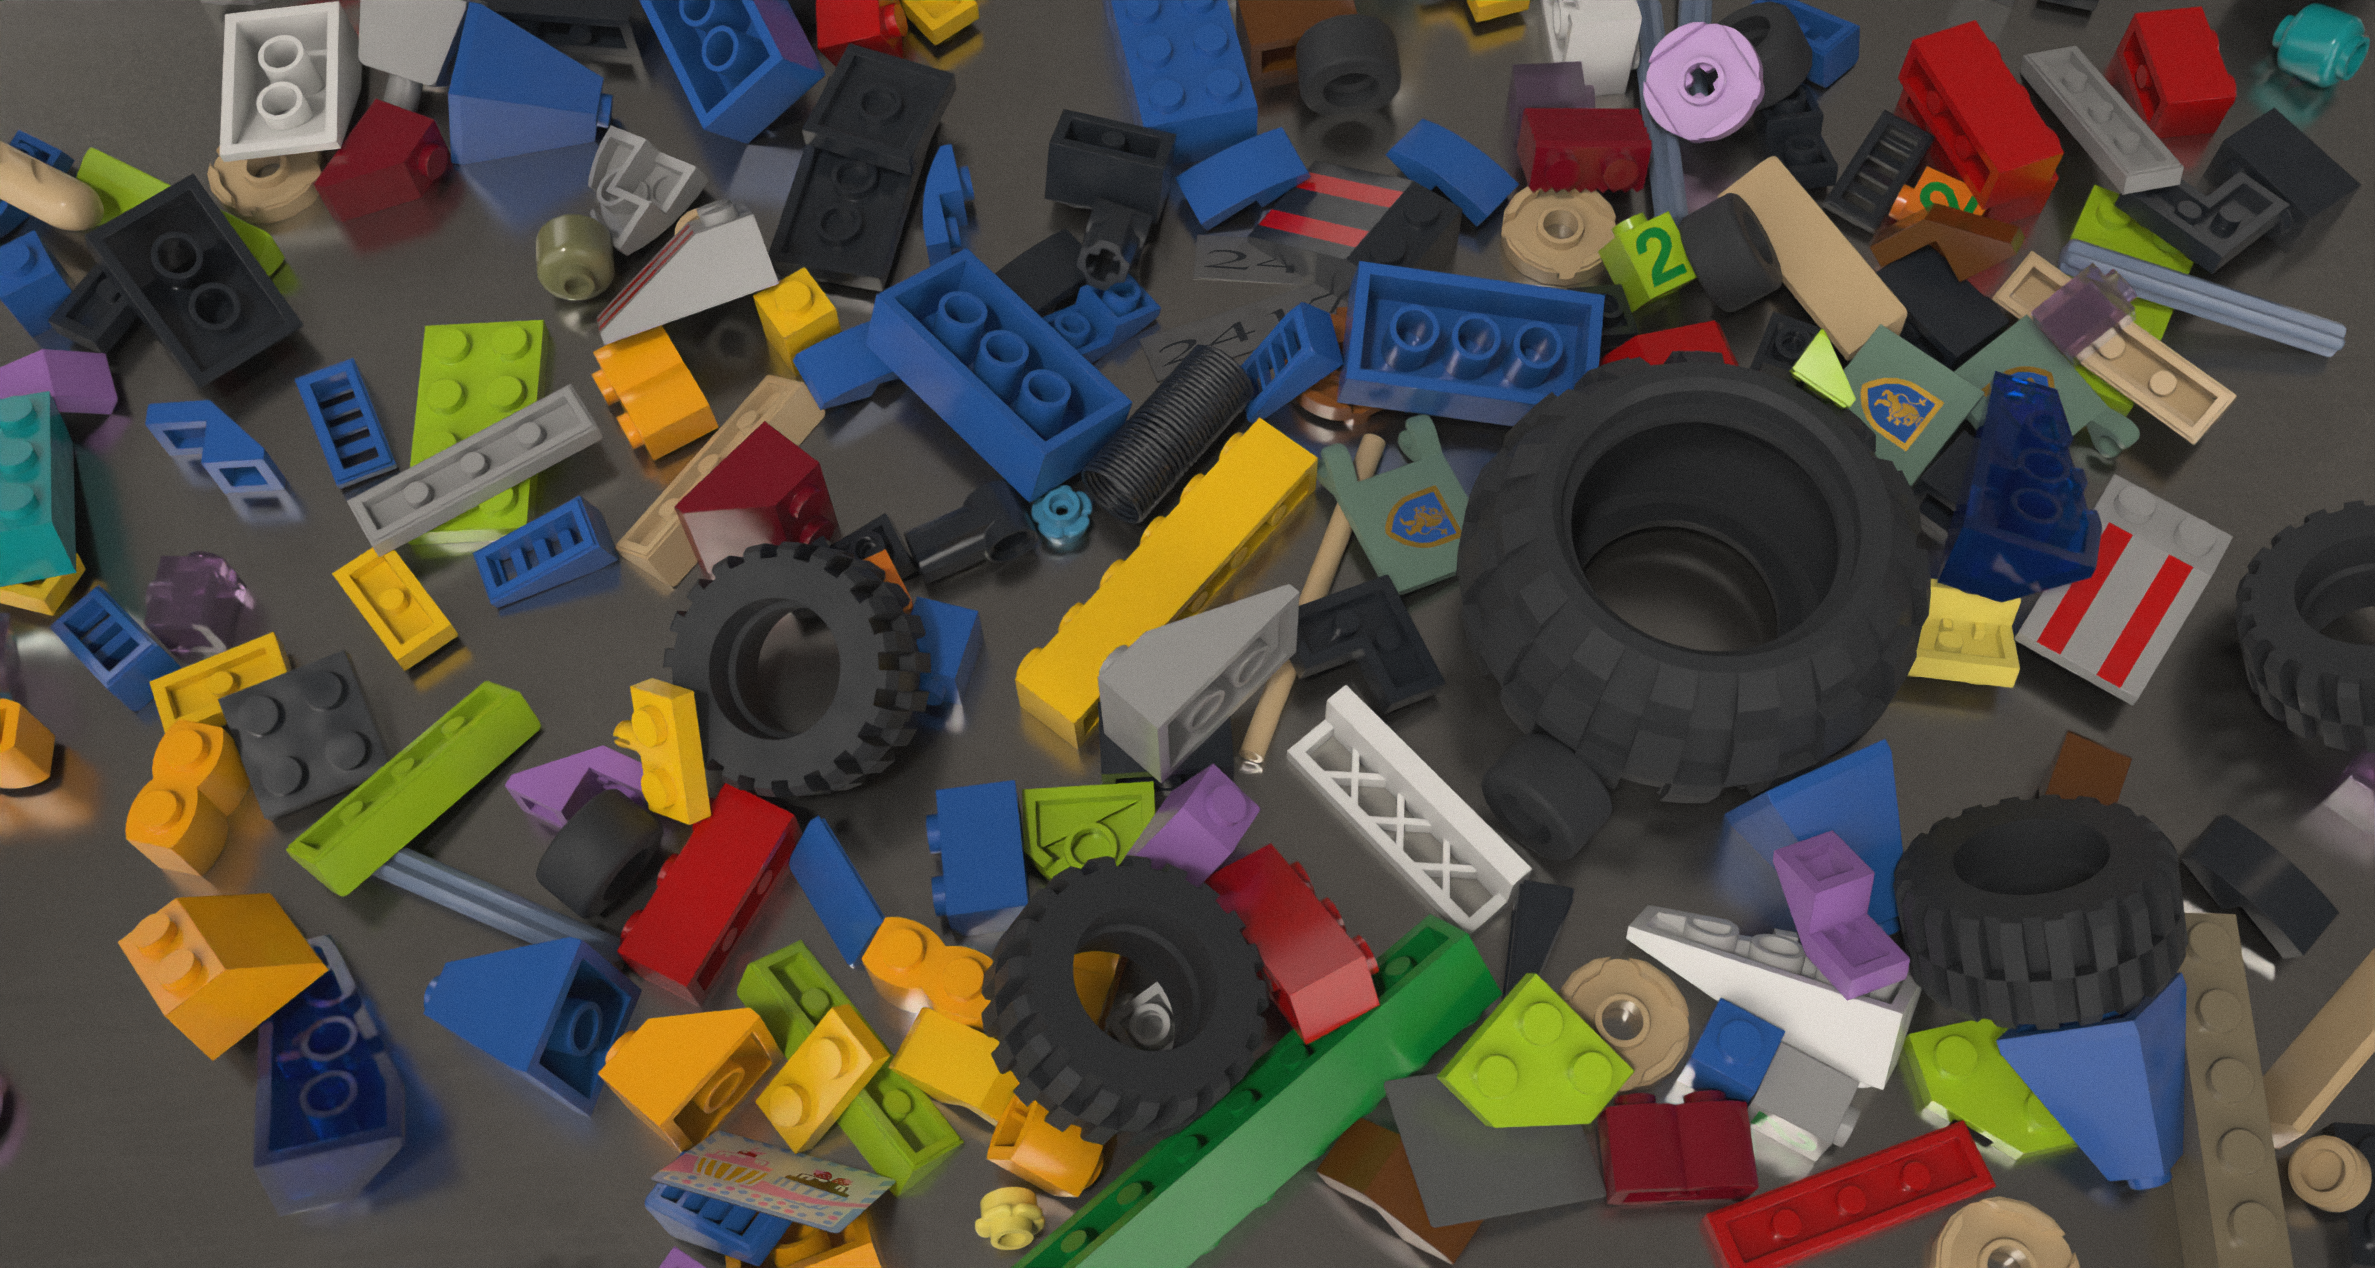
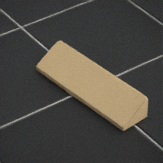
(1818, 260)
(2130, 361)
(657, 538)
(2322, 1057)

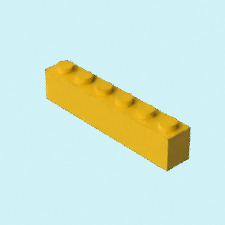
(1171, 574)

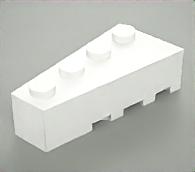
(1598, 35)

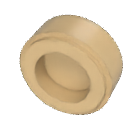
(2329, 1173)

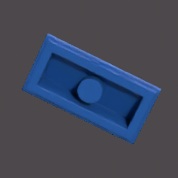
(836, 891)

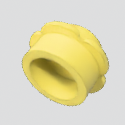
(1010, 1218)

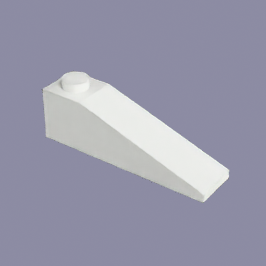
(1783, 987)

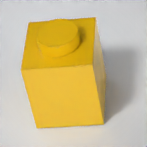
(796, 315)

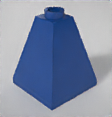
(518, 93)
(1846, 796)
(539, 1013)
(2114, 1083)

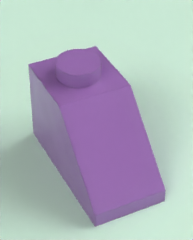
(1197, 825)

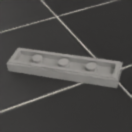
(2101, 120)
(474, 470)

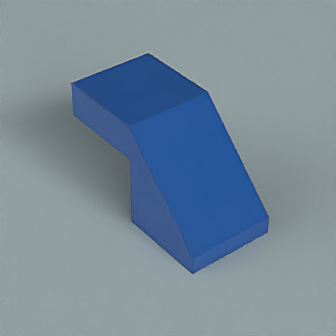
(227, 451)

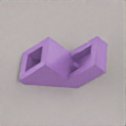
(75, 379)
(566, 785)
(1829, 904)

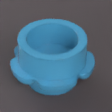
(1067, 527)

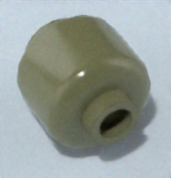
(574, 253)

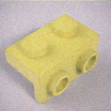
(1967, 639)

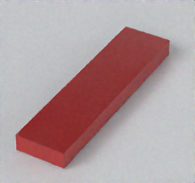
(1850, 1201)

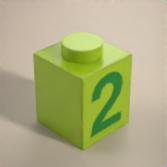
(1647, 259)

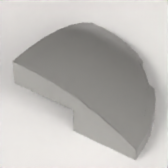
(640, 189)

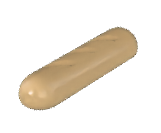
(47, 192)

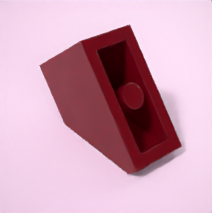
(383, 162)

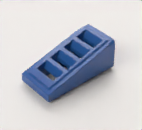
(1831, 39)
(1319, 356)
(328, 384)
(553, 570)
(115, 651)
(715, 1223)

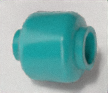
(2321, 45)

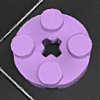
(1736, 89)

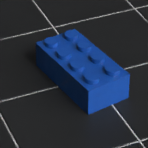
(736, 60)
(1184, 73)
(1463, 343)
(996, 372)

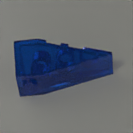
(2021, 500)
(324, 1094)

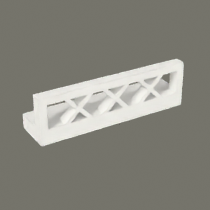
(1425, 796)

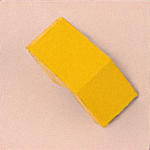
(954, 1065)

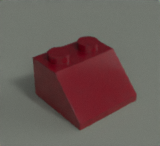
(757, 496)

